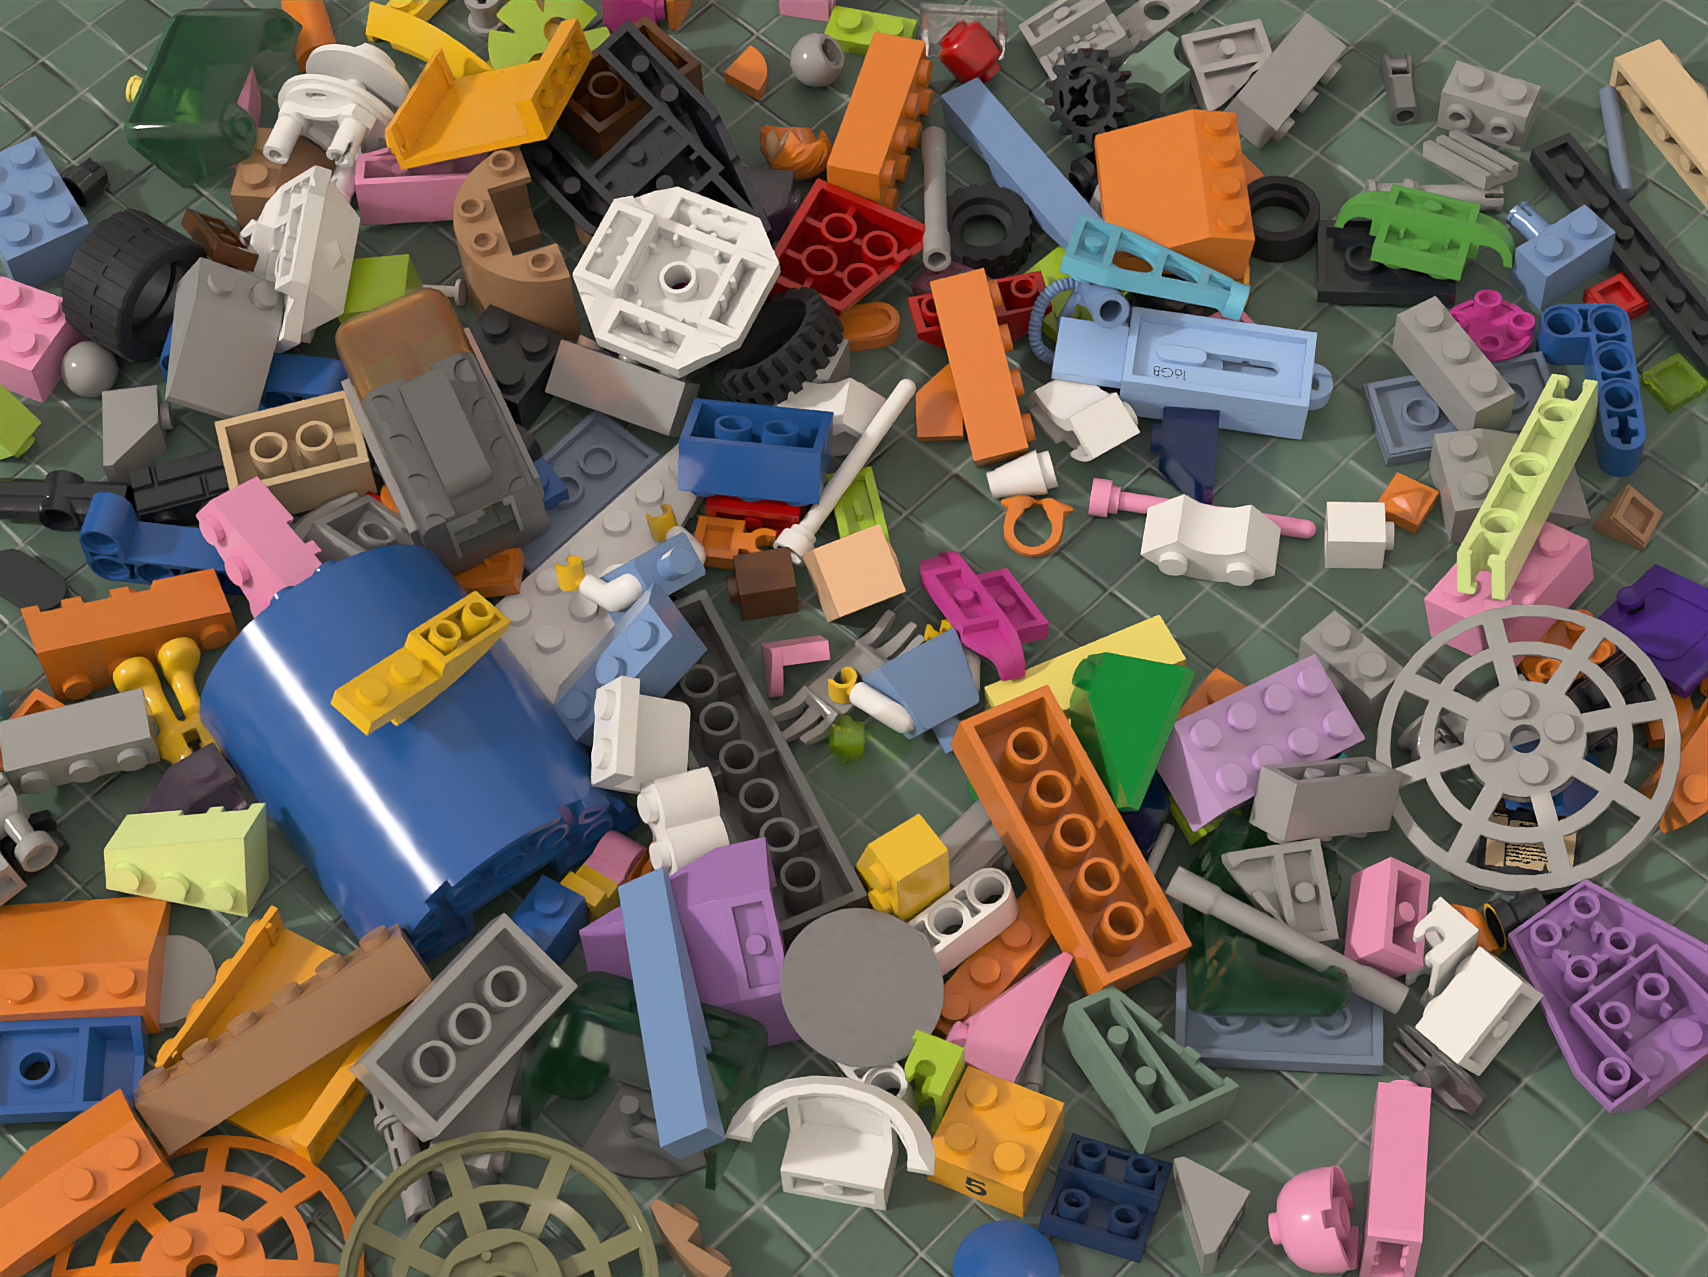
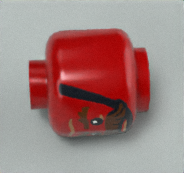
(970, 52)

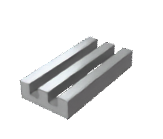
(1470, 160)

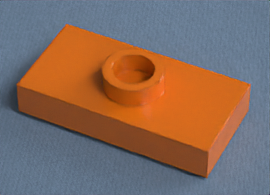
(495, 576)

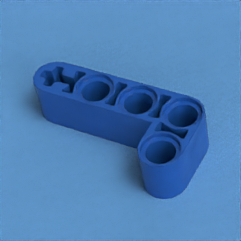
(1602, 342)
(289, 377)
(142, 552)

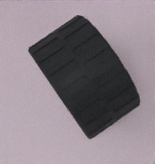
(126, 283)

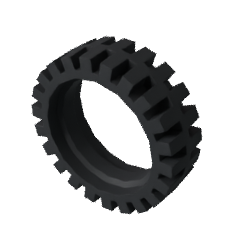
(815, 337)

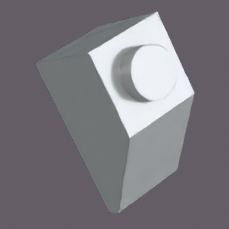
(133, 429)

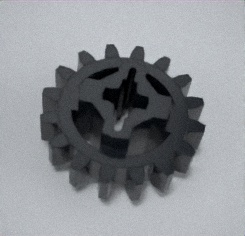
(1089, 95)

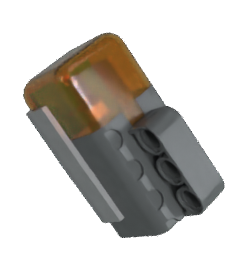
(440, 430)

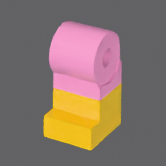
(604, 872)

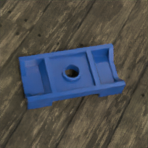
(86, 1065)

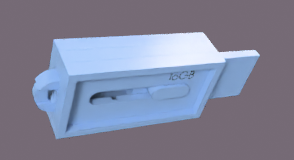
(1174, 359)

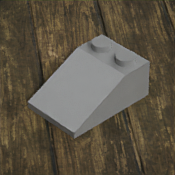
(222, 339)
(1465, 469)

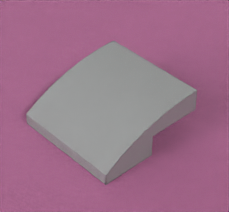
(1073, 26)

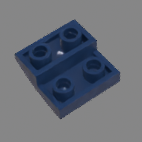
(1105, 1198)

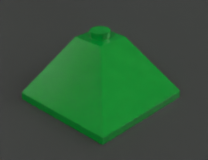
(1124, 719)

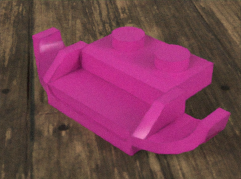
(985, 609)

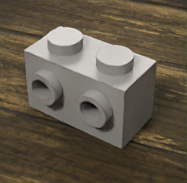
(1488, 106)

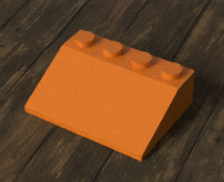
(1179, 187)
(83, 959)

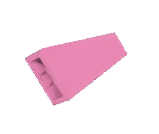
(1396, 1180)

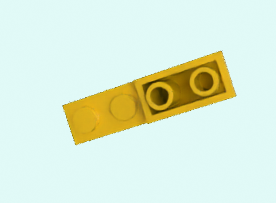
(424, 667)

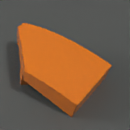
(939, 409)

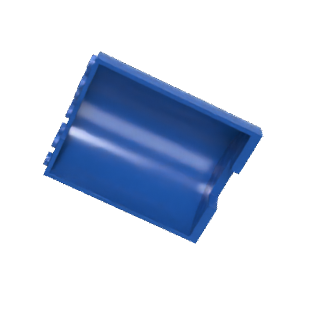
(418, 813)

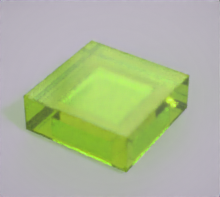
(1673, 382)

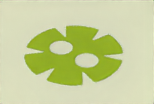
(528, 22)

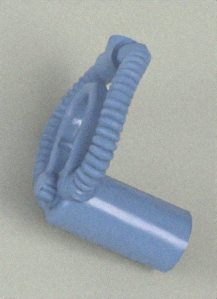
(1105, 304)

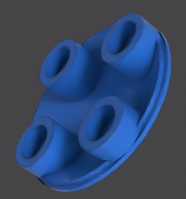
(1005, 1250)

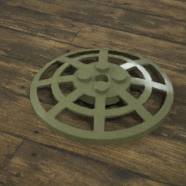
(499, 1250)

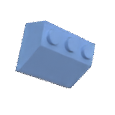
(645, 644)

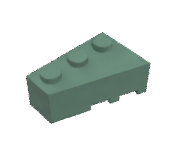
(1142, 1073)

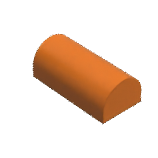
(316, 27)

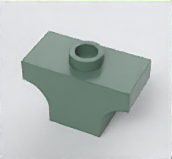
(1158, 76)

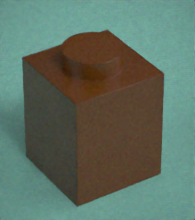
(763, 584)

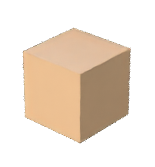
(854, 572)

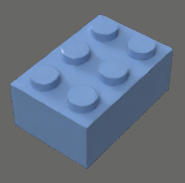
(37, 216)

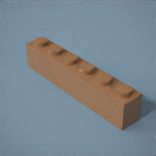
(282, 1037)

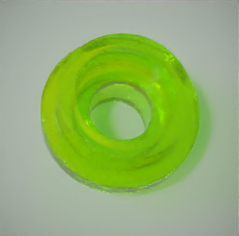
(847, 739)

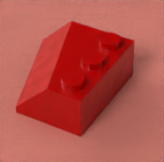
(843, 246)

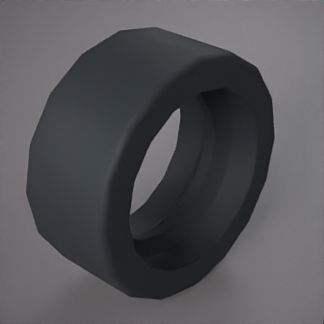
(1290, 194)

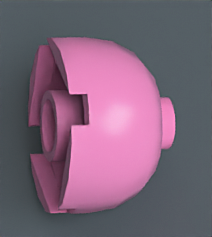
(1316, 1222)

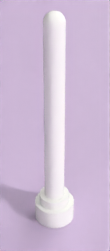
(801, 537)

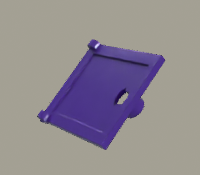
(1669, 627)

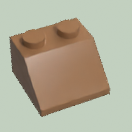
(260, 178)

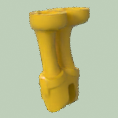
(178, 663)

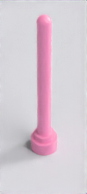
(1109, 499)

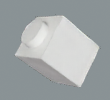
(1356, 535)

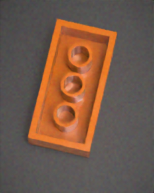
(883, 120)

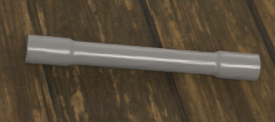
(936, 236)
(1212, 900)

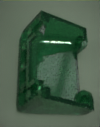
(188, 98)
(1238, 973)

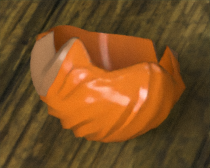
(795, 150)

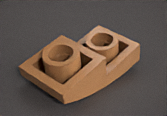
(683, 1240)

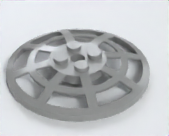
(1535, 774)

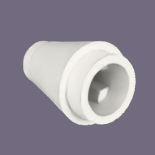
(1023, 476)

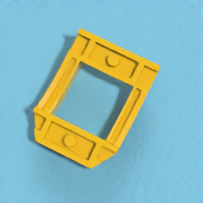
(407, 30)

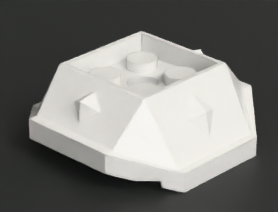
(669, 240)
(308, 250)

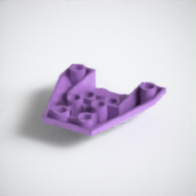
(728, 933)
(1617, 994)

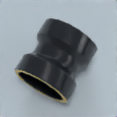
(1506, 916)

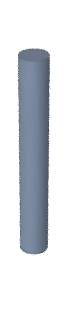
(1616, 141)

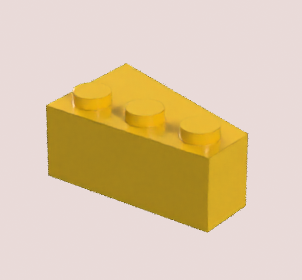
(905, 870)

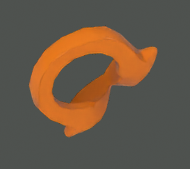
(1055, 512)

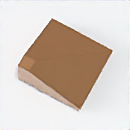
(1629, 518)

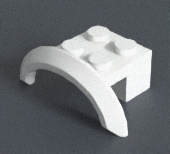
(839, 1137)

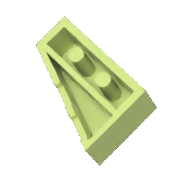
(192, 859)

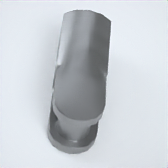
(1400, 89)

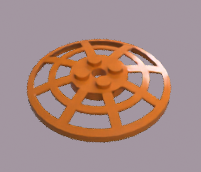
(215, 1235)

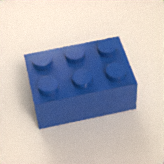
(755, 452)

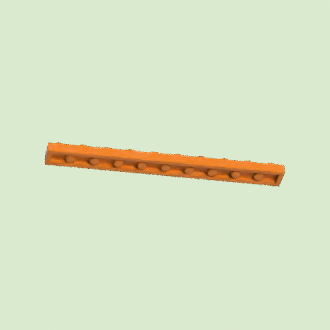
(1019, 946)

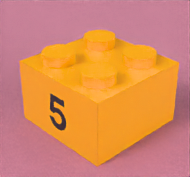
(996, 1141)

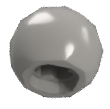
(817, 60)
(89, 369)

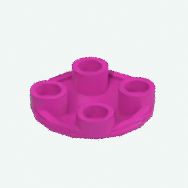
(1495, 325)

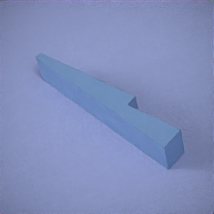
(1015, 159)
(670, 1017)

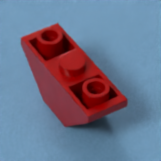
(1017, 297)

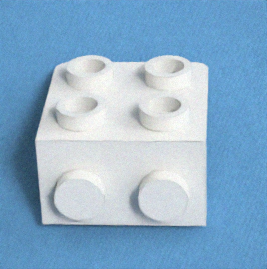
(636, 737)

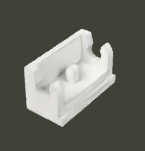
(1446, 945)

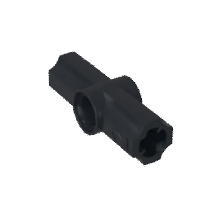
(57, 500)

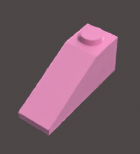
(1005, 1028)

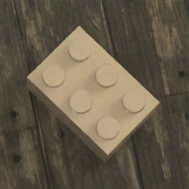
(299, 451)

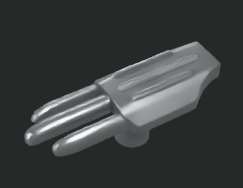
(1441, 1074)

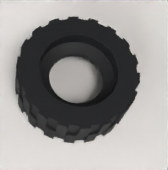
(993, 204)

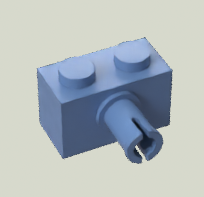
(1558, 254)

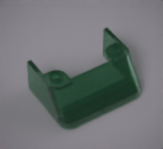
(601, 1038)

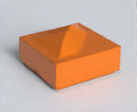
(1408, 502)

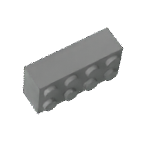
(463, 1028)

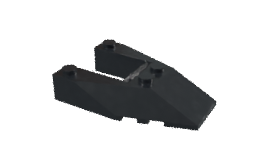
(671, 147)

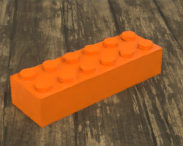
(1069, 843)

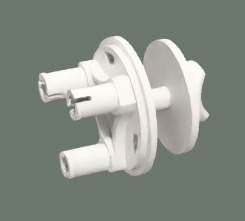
(339, 107)

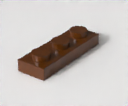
(220, 240)

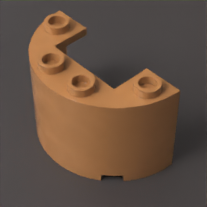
(494, 222)

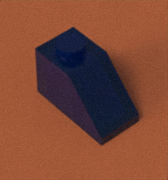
(1188, 450)

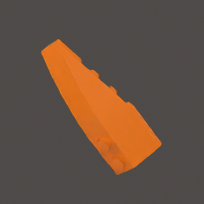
(75, 1182)

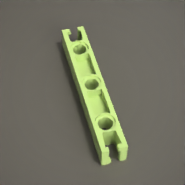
(1527, 487)

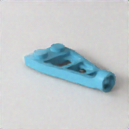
(1090, 261)

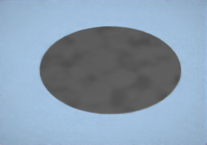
(861, 987)

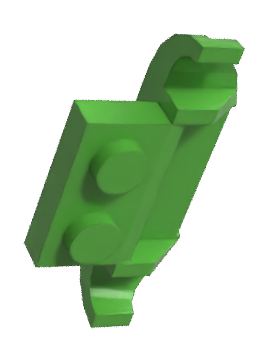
(1427, 230)

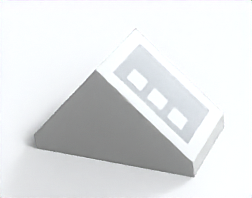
(1211, 1209)

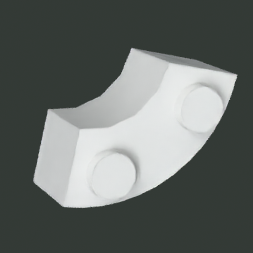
(852, 407)
(1082, 417)
(1211, 541)

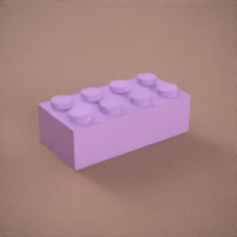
(1282, 719)

